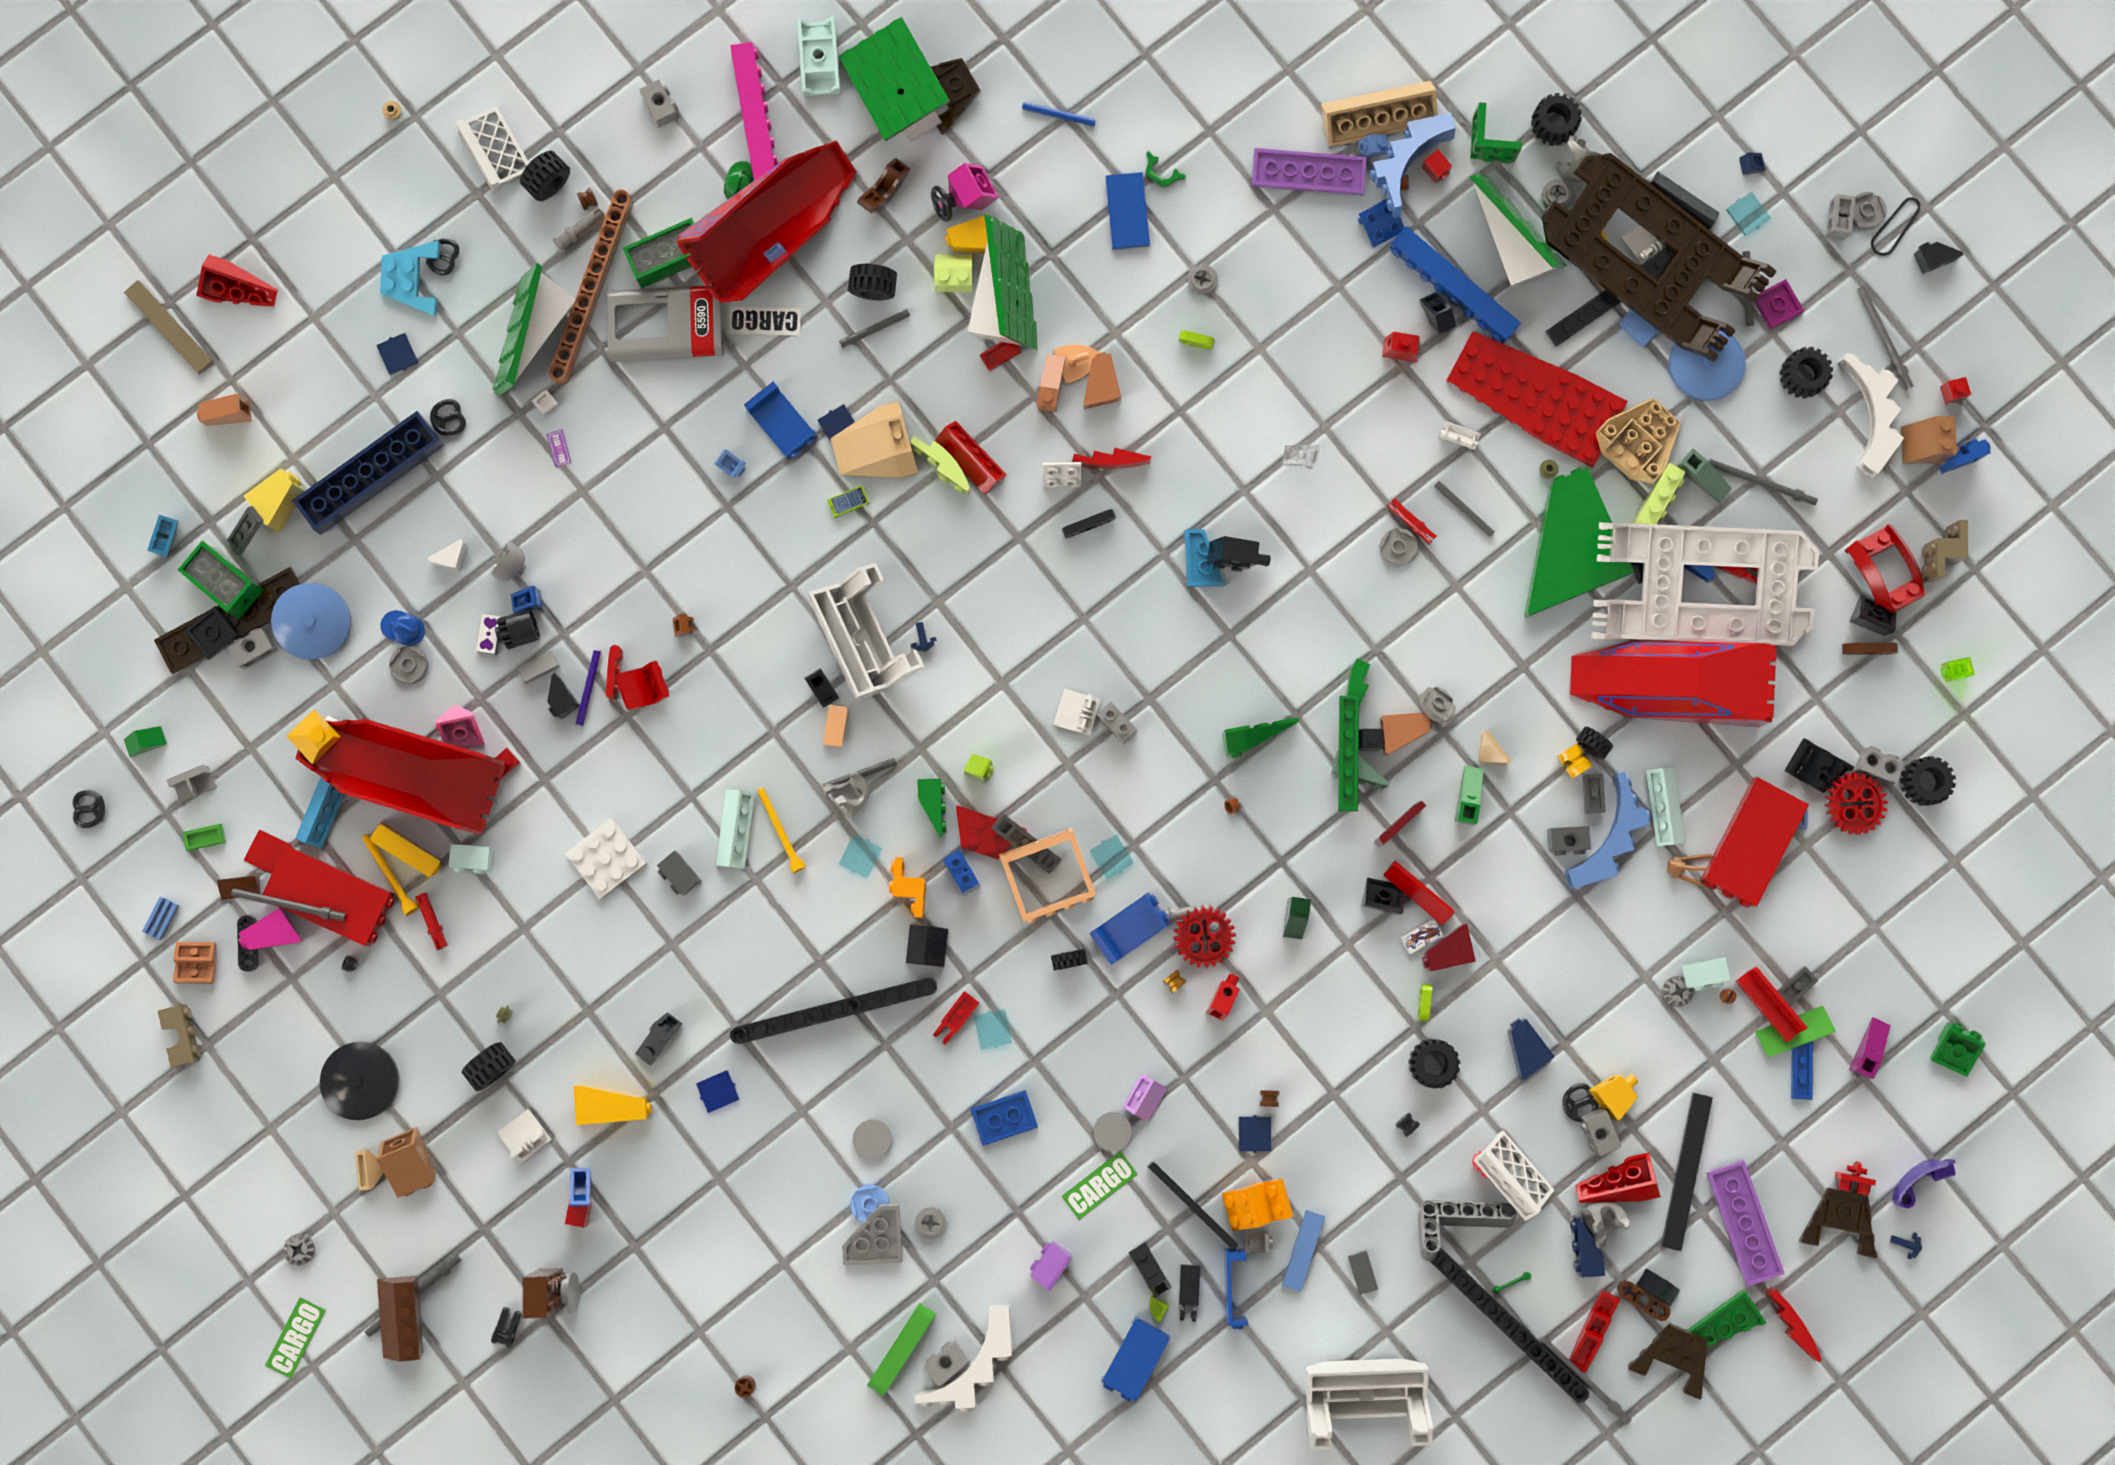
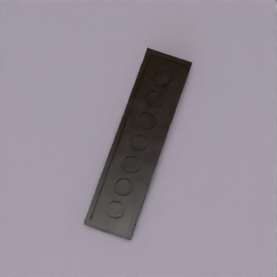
(180, 650)

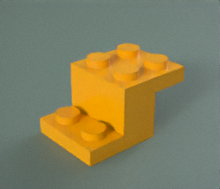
(908, 887)
(1257, 1204)

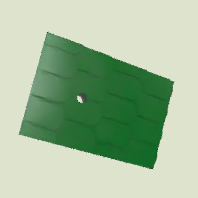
(895, 82)
(1517, 240)
(1003, 293)
(536, 312)

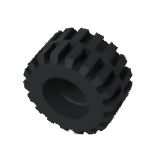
(1564, 107)
(545, 175)
(872, 281)
(1816, 362)
(1942, 776)
(1451, 1063)
(488, 1066)

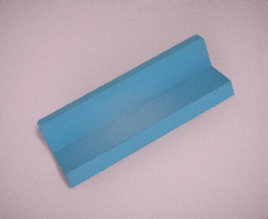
(320, 814)

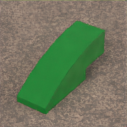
(1355, 682)

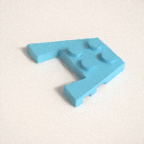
(401, 276)

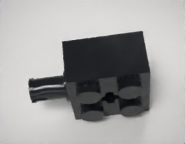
(1235, 554)

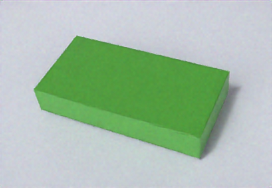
(204, 837)

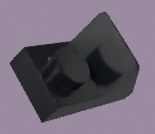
(821, 687)

